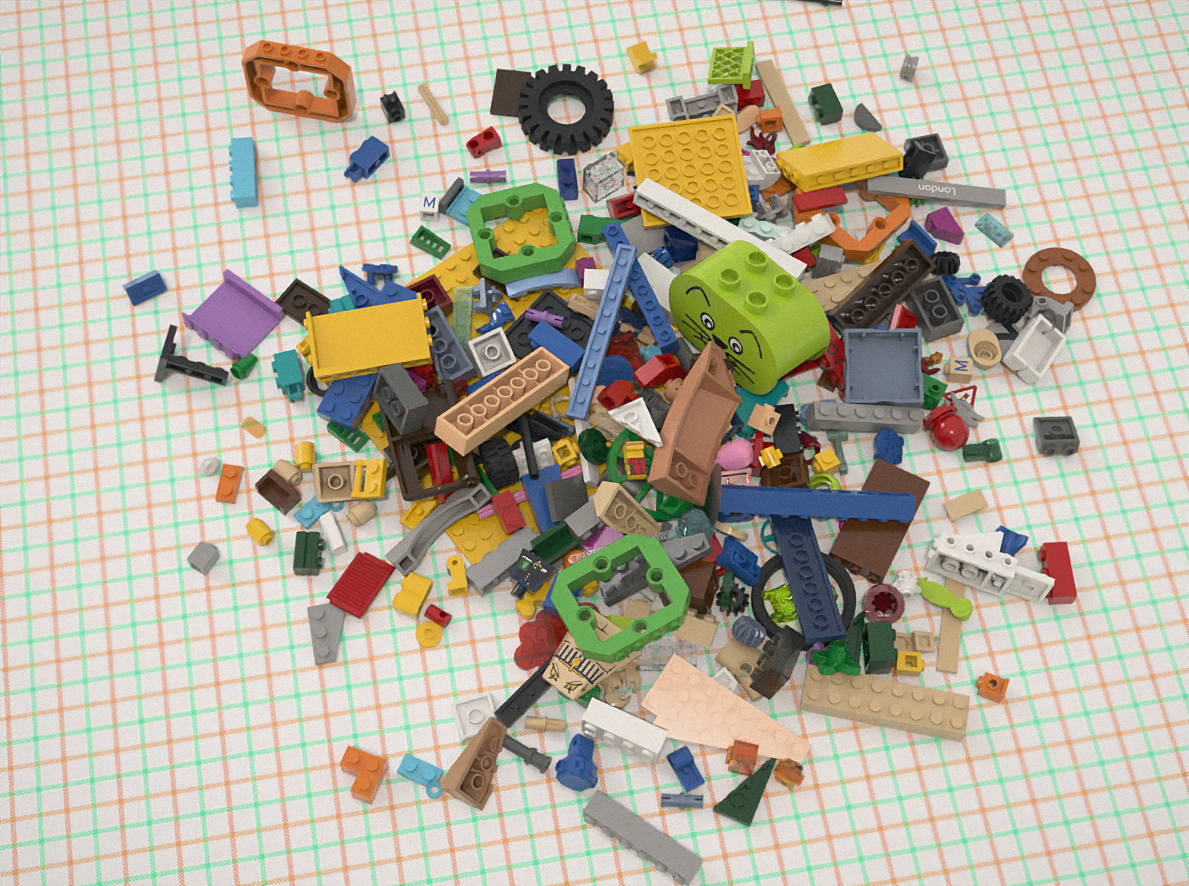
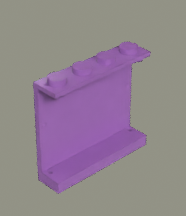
(235, 317)

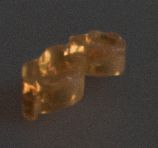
(937, 357)

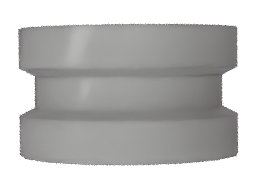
(909, 67)

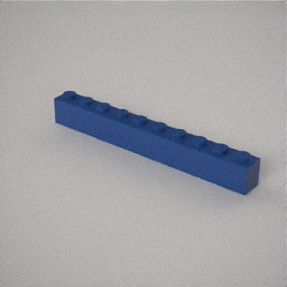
(817, 502)

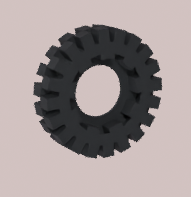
(581, 134)

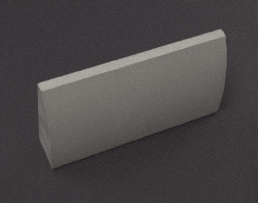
(644, 239)

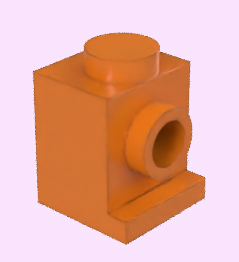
(770, 120)
(992, 693)

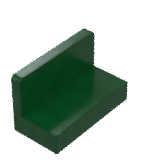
(554, 543)

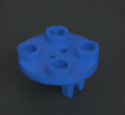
(385, 269)
(889, 446)

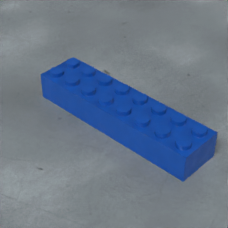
(350, 397)

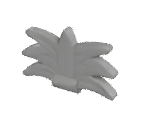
(965, 410)

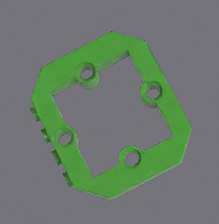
(529, 260)
(627, 641)

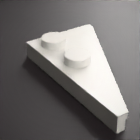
(638, 420)

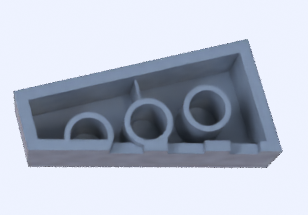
(448, 352)

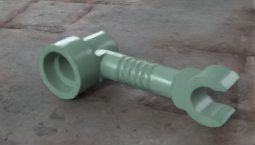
(837, 437)

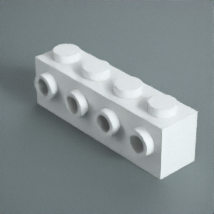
(803, 234)

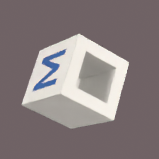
(429, 207)

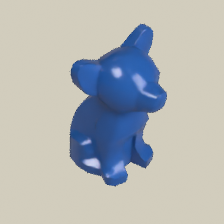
(498, 317)

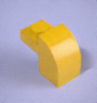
(641, 57)

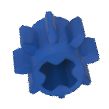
(663, 257)

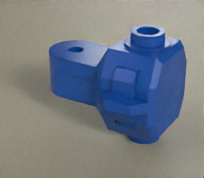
(578, 769)

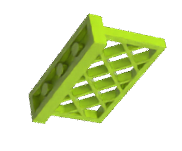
(745, 65)

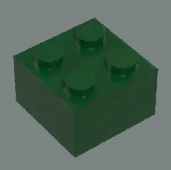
(879, 648)

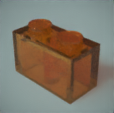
(741, 757)

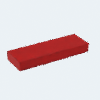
(819, 199)

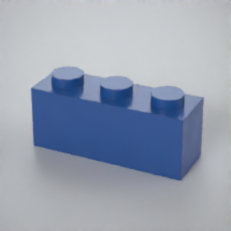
(557, 344)

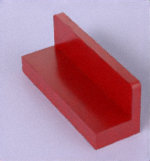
(439, 468)

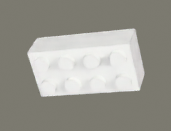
(624, 732)

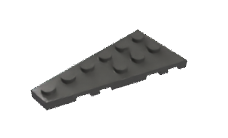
(632, 575)

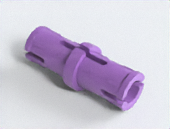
(488, 176)
(537, 316)

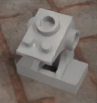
(1052, 310)

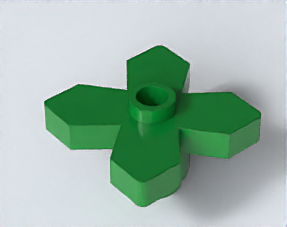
(835, 660)

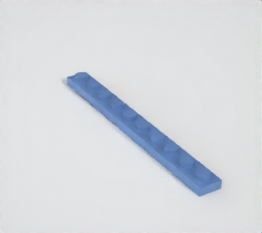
(601, 332)

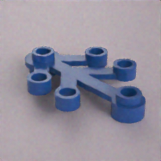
(971, 293)

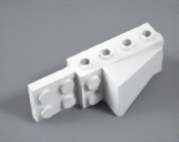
(982, 563)

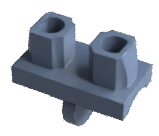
(488, 296)

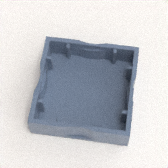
(883, 367)

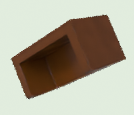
(278, 492)

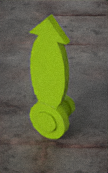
(944, 598)

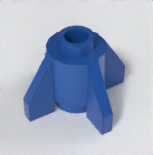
(1011, 541)

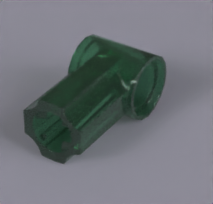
(987, 450)

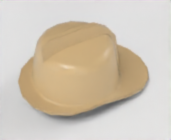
(984, 348)

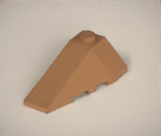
(473, 771)

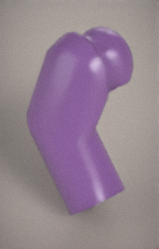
(817, 646)

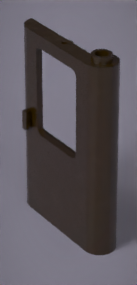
(439, 401)

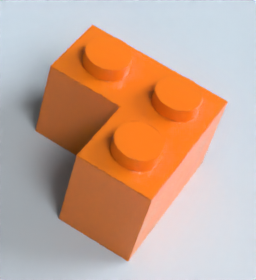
(368, 772)

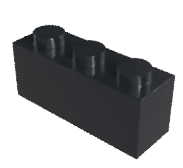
(786, 430)

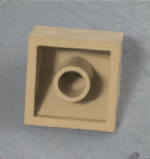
(333, 481)

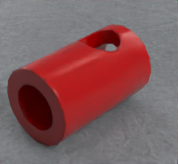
(438, 615)

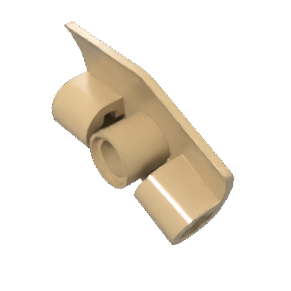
(739, 657)

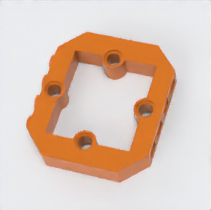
(259, 73)
(877, 233)

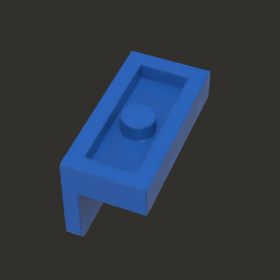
(920, 236)
(144, 287)

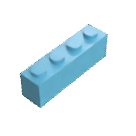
(244, 172)

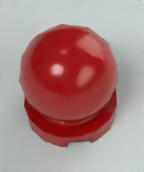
(948, 429)

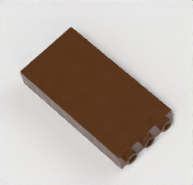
(871, 545)

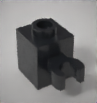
(392, 107)

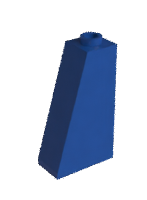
(537, 497)

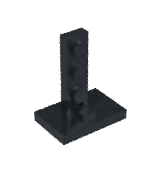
(183, 365)

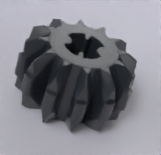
(946, 263)
(737, 606)

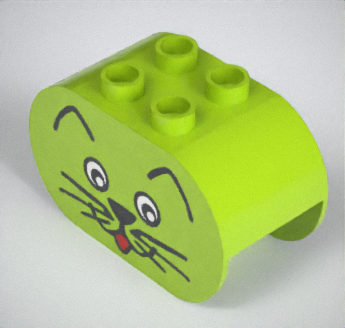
(751, 313)

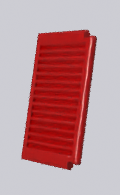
(360, 584)

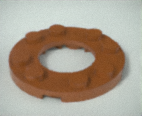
(1067, 258)

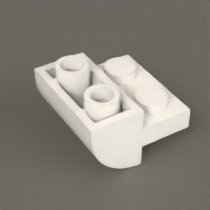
(760, 169)

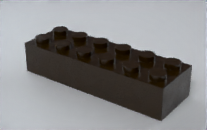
(883, 288)

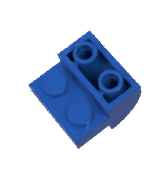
(741, 560)

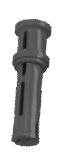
(529, 755)

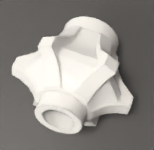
(906, 585)

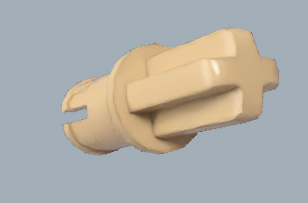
(545, 724)

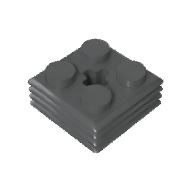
(934, 144)

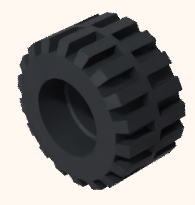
(1006, 299)
(499, 462)

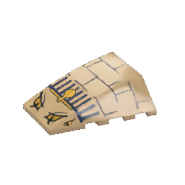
(578, 675)

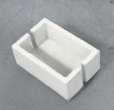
(1034, 351)

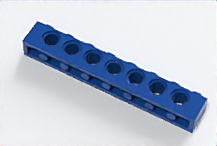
(644, 294)

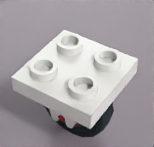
(542, 453)

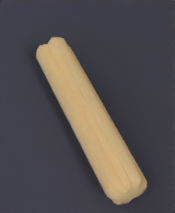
(433, 104)

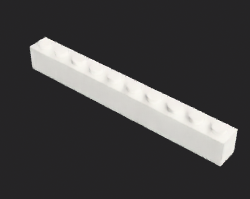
(705, 224)

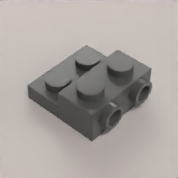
(1056, 435)

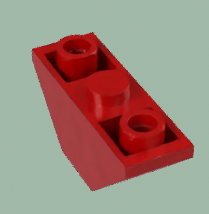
(659, 371)

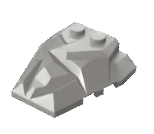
(703, 105)

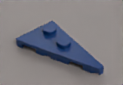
(361, 292)

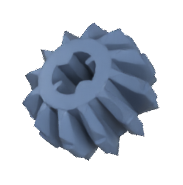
(748, 631)

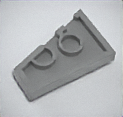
(325, 630)

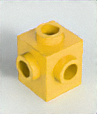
(559, 450)

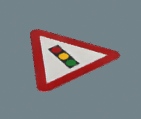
(966, 393)

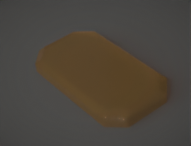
(254, 427)

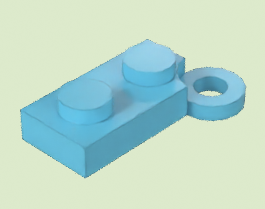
(312, 511)
(421, 773)

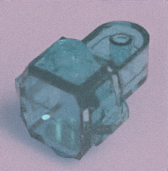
(694, 522)

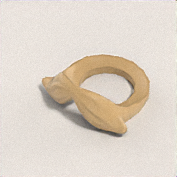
(558, 398)

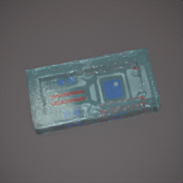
(994, 230)

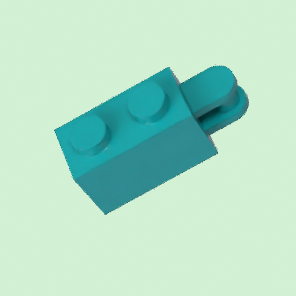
(289, 374)

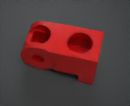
(484, 142)

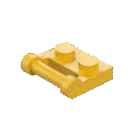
(374, 481)

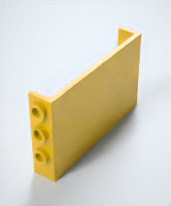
(839, 161)
(368, 339)

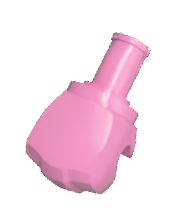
(735, 455)

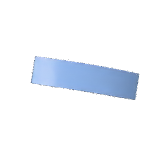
(565, 278)

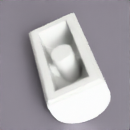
(333, 534)

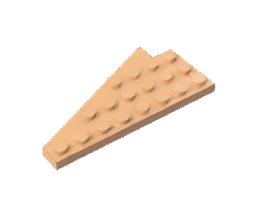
(709, 714)

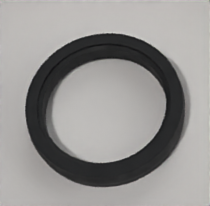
(833, 568)

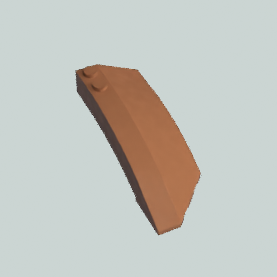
(695, 428)

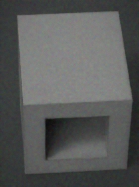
(203, 557)

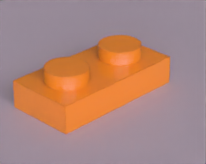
(781, 187)
(229, 483)

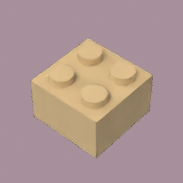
(698, 628)

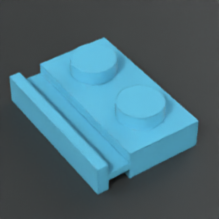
(461, 204)

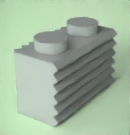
(828, 261)

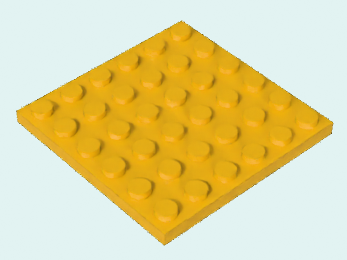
(695, 160)

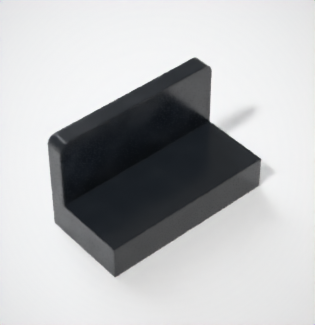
(916, 161)

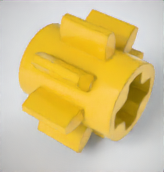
(770, 457)

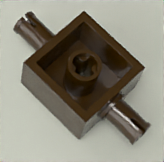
(419, 457)

